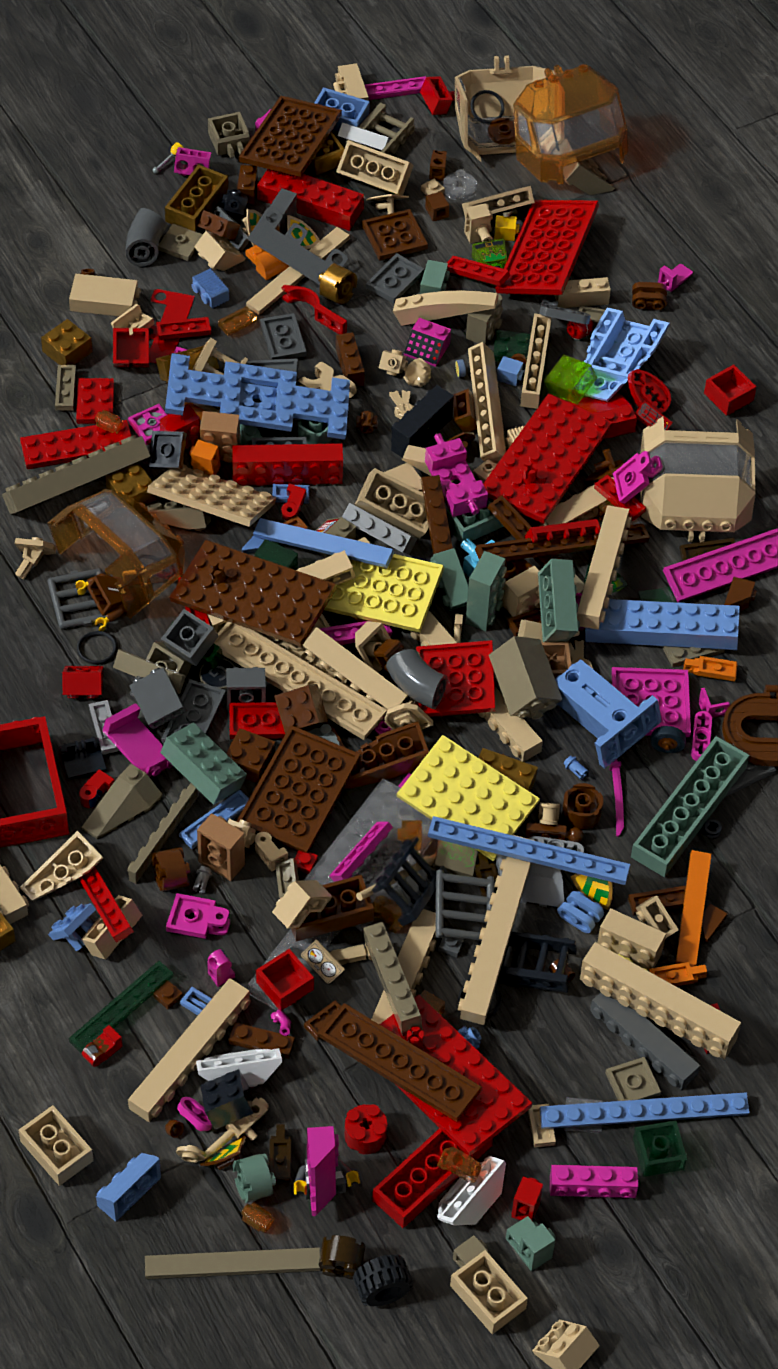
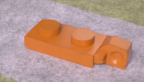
(712, 668)
(680, 973)

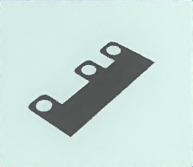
(289, 249)

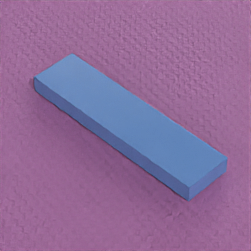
(227, 809)

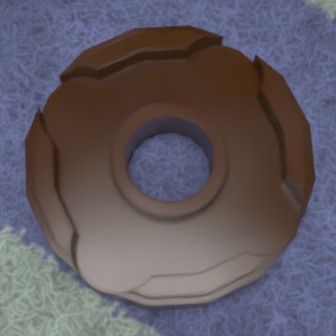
(498, 136)

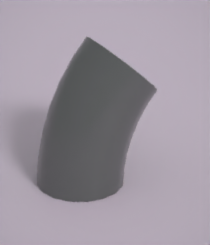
(144, 237)
(417, 678)

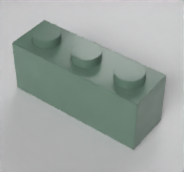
(452, 582)

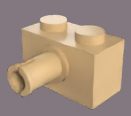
(478, 223)

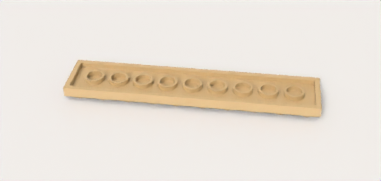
(290, 672)

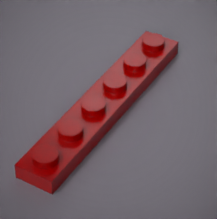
(106, 905)

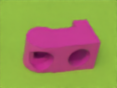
(220, 967)

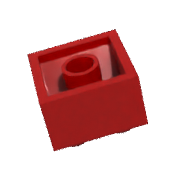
(82, 681)

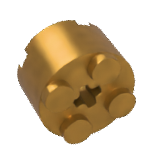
(337, 283)

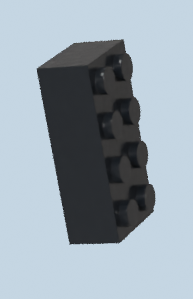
(423, 420)

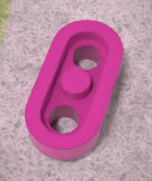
(194, 1113)

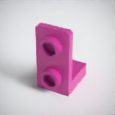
(674, 277)

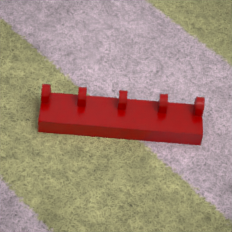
(563, 528)

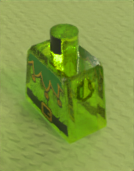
(490, 253)

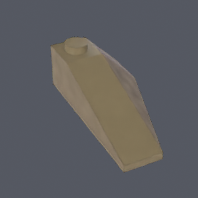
(180, 515)
(126, 798)

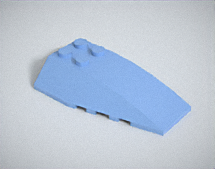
(618, 349)

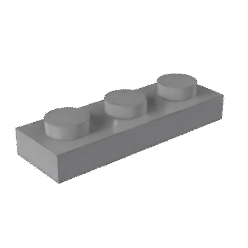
(100, 712)

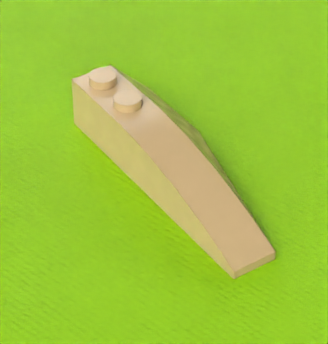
(442, 305)

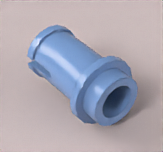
(572, 764)

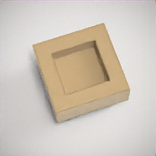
(431, 187)

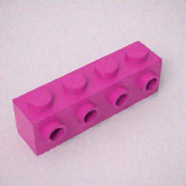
(593, 1181)

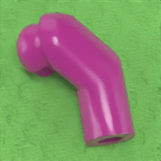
(280, 1016)

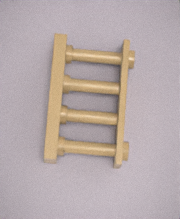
(203, 366)

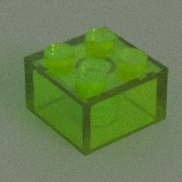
(570, 379)

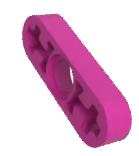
(697, 729)

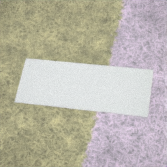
(362, 136)

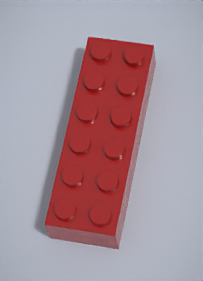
(314, 197)
(288, 464)
(418, 1180)

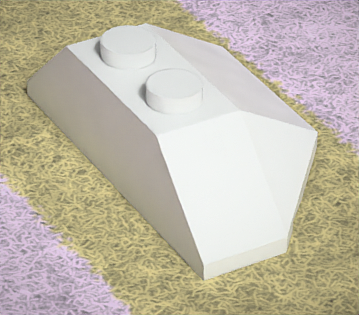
(253, 1064)
(470, 1201)

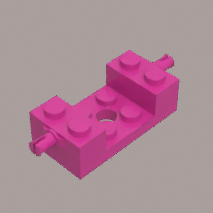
(449, 462)

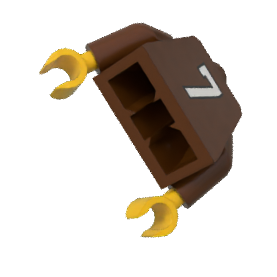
(105, 596)

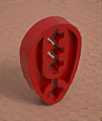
(656, 386)

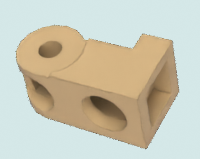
(268, 850)

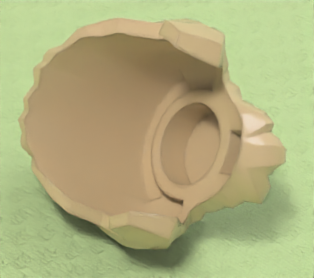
(417, 373)

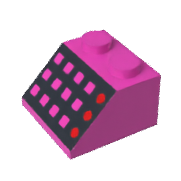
(428, 341)

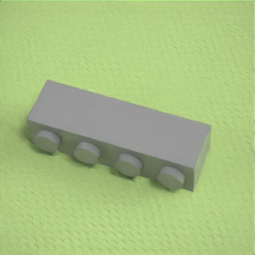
(380, 529)

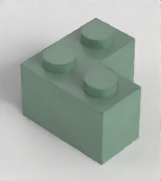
(531, 1242)

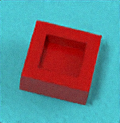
(306, 861)

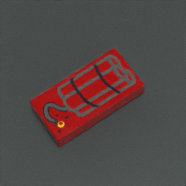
(649, 415)

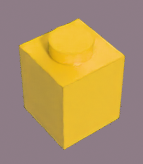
(506, 228)

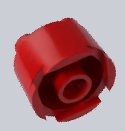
(365, 1129)

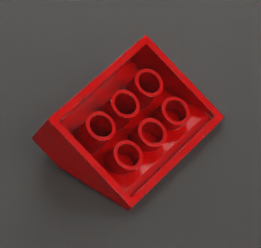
(616, 410)

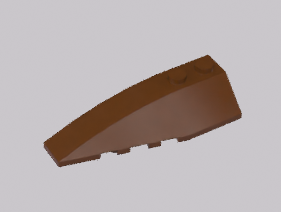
(389, 756)

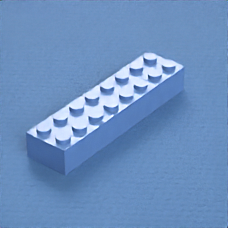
(668, 624)

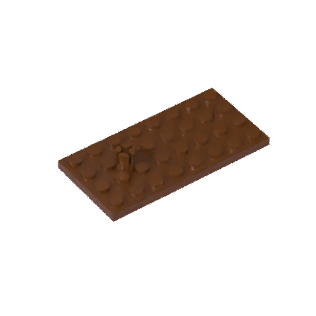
(253, 593)

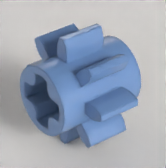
(471, 1035)

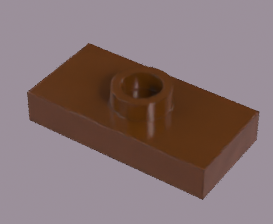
(320, 1020)

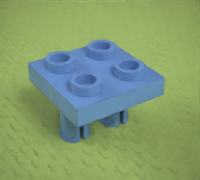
(74, 918)

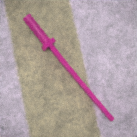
(615, 768)

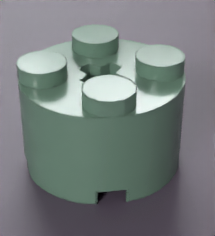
(313, 431)
(253, 1177)

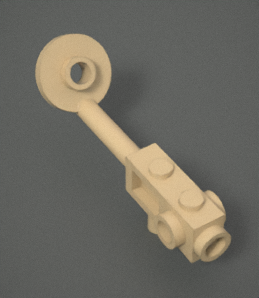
(235, 1129)

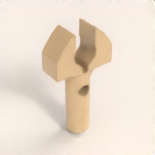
(458, 627)

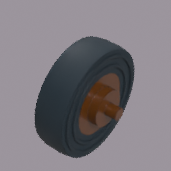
(668, 739)

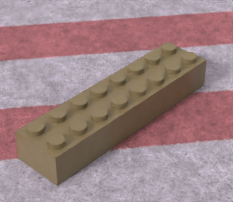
(71, 476)

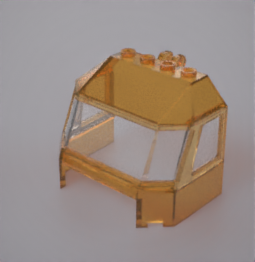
(567, 121)
(148, 549)

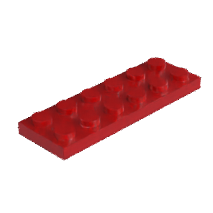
(68, 444)

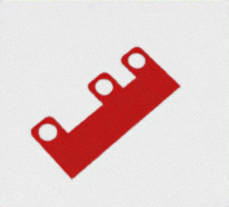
(176, 308)

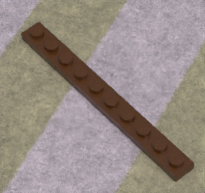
(527, 549)

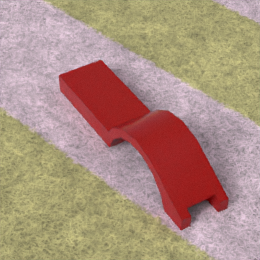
(322, 314)

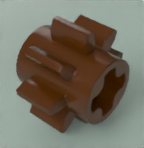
(366, 422)

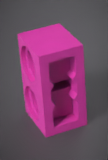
(193, 158)

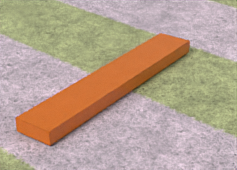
(693, 907)

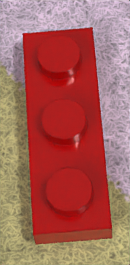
(183, 328)
(607, 488)

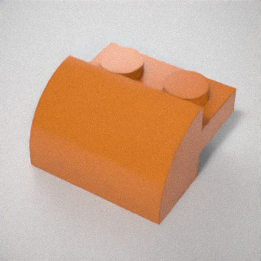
(265, 263)

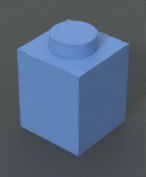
(510, 371)

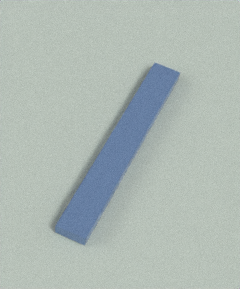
(323, 542)

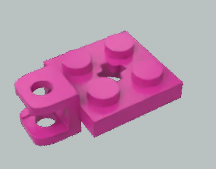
(634, 475)
(206, 917)

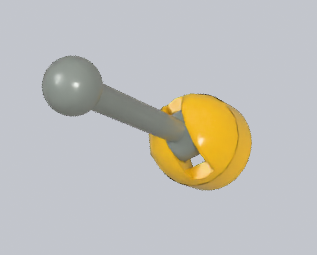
(173, 154)

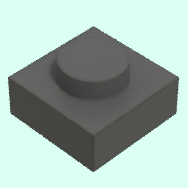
(451, 945)

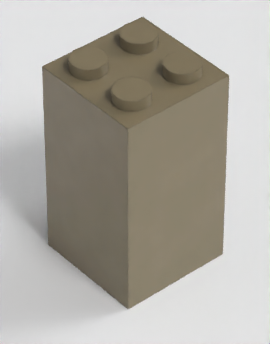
(525, 677)

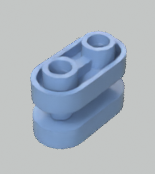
(580, 911)

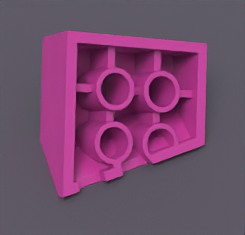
(322, 1164)

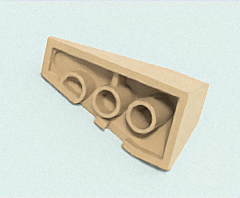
(64, 866)

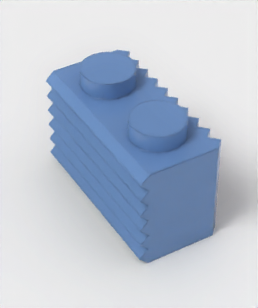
(210, 288)

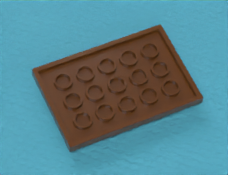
(290, 136)
(299, 789)

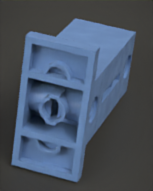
(605, 711)

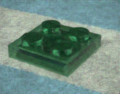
(510, 343)

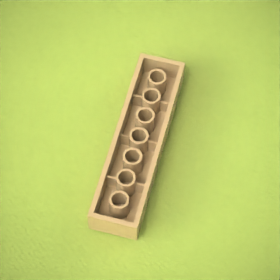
(659, 1001)

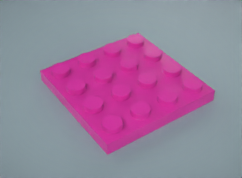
(666, 685)

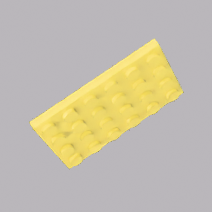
(389, 595)
(467, 791)

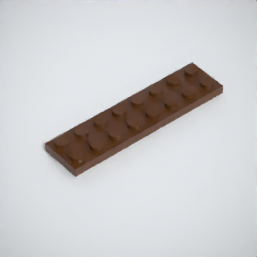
(400, 1062)

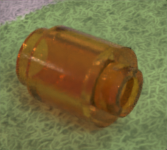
(108, 421)
(257, 1217)

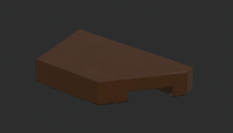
(711, 921)

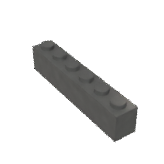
(646, 1040)

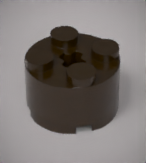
(341, 1256)

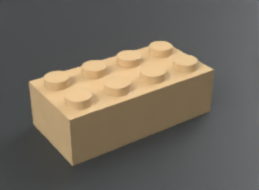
(374, 168)
(394, 502)

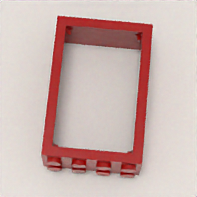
(38, 824)

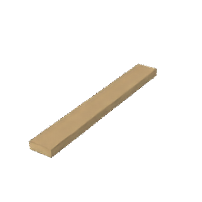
(290, 276)

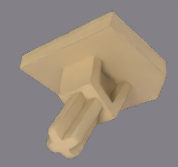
(32, 553)
(407, 714)

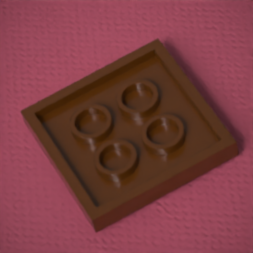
(394, 234)

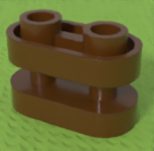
(649, 295)

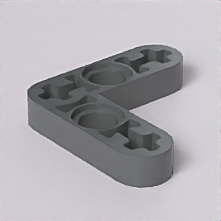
(550, 309)

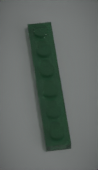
(122, 1005)

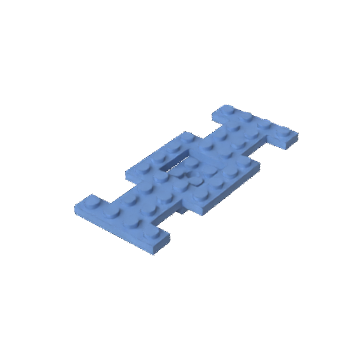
(277, 404)

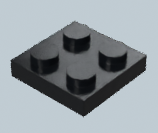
(167, 449)

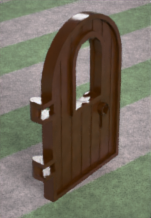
(749, 707)

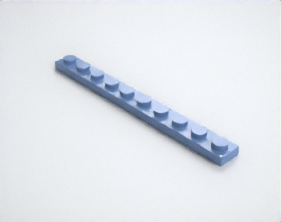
(528, 850)
(643, 1110)

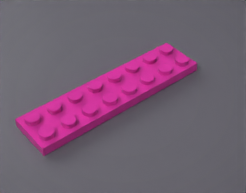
(719, 566)

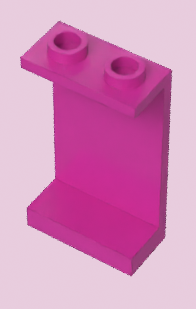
(136, 741)

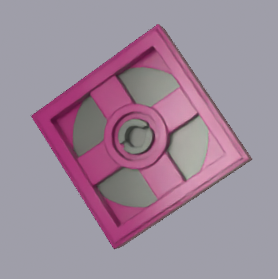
(147, 421)

